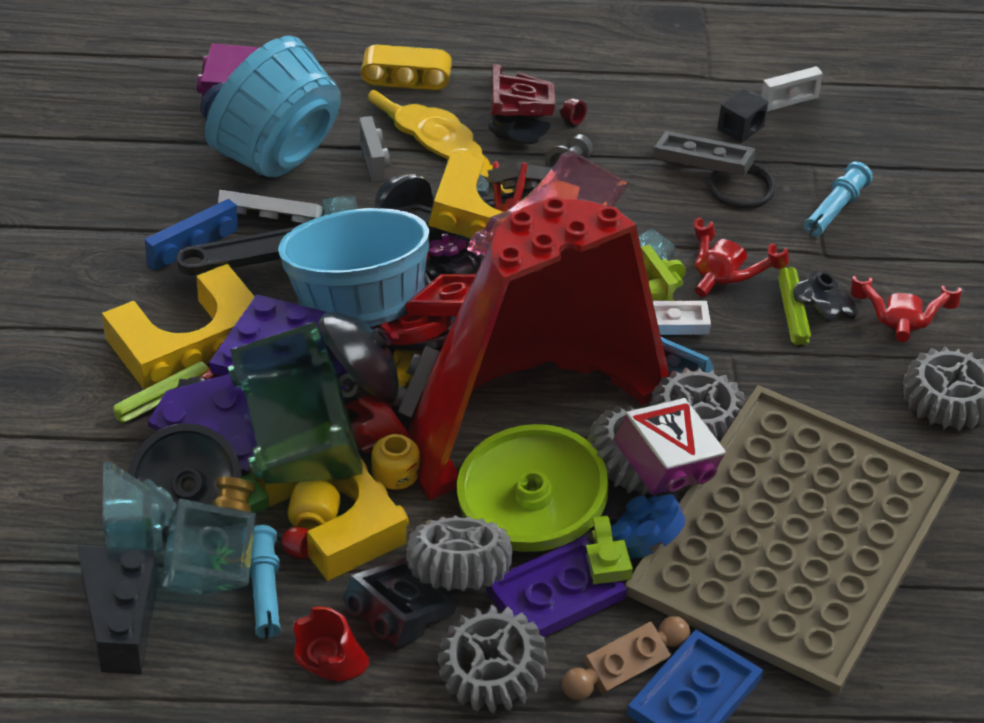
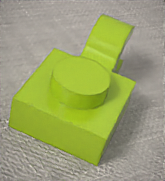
(607, 558)

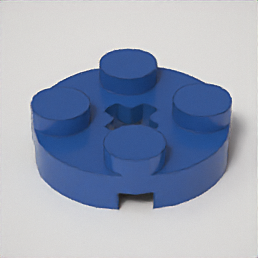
(648, 523)

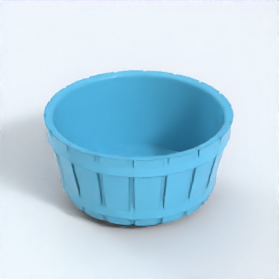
(273, 108)
(358, 262)

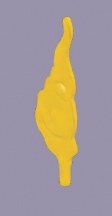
(434, 129)

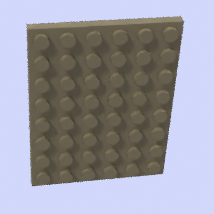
(796, 538)

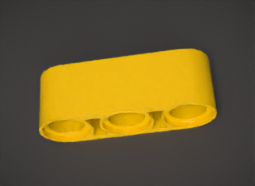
(406, 67)

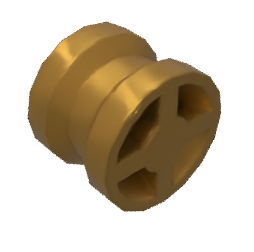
(233, 493)

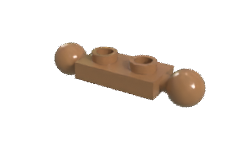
(625, 658)

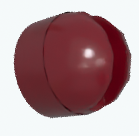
(579, 113)

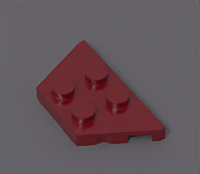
(520, 94)

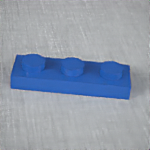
(196, 230)

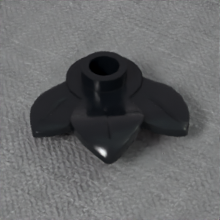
(518, 128)
(825, 295)

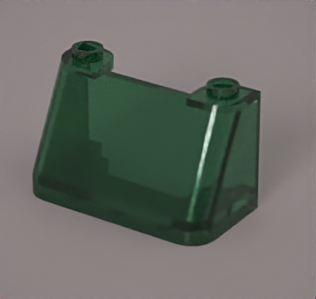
(296, 408)

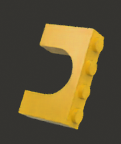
(457, 202)
(158, 354)
(357, 536)

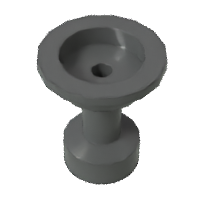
(579, 143)

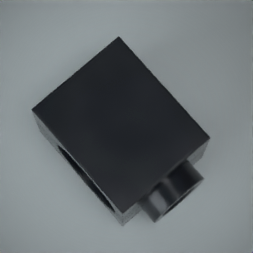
(742, 115)

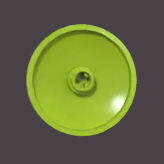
(535, 485)

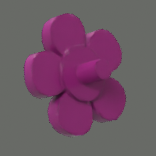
(448, 246)

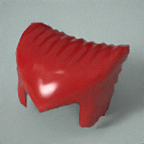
(374, 422)
(328, 646)

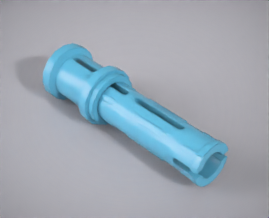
(844, 191)
(262, 570)

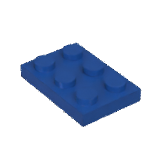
(696, 685)

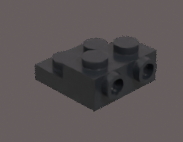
(396, 602)

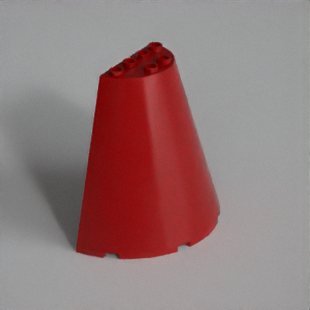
(555, 288)

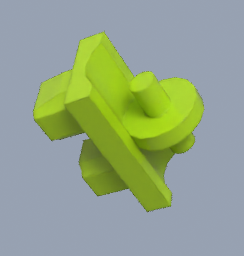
(662, 275)

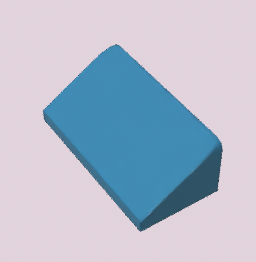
(681, 357)

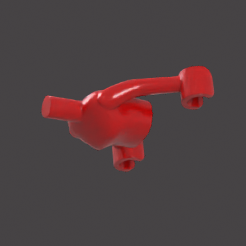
(725, 258)
(904, 310)

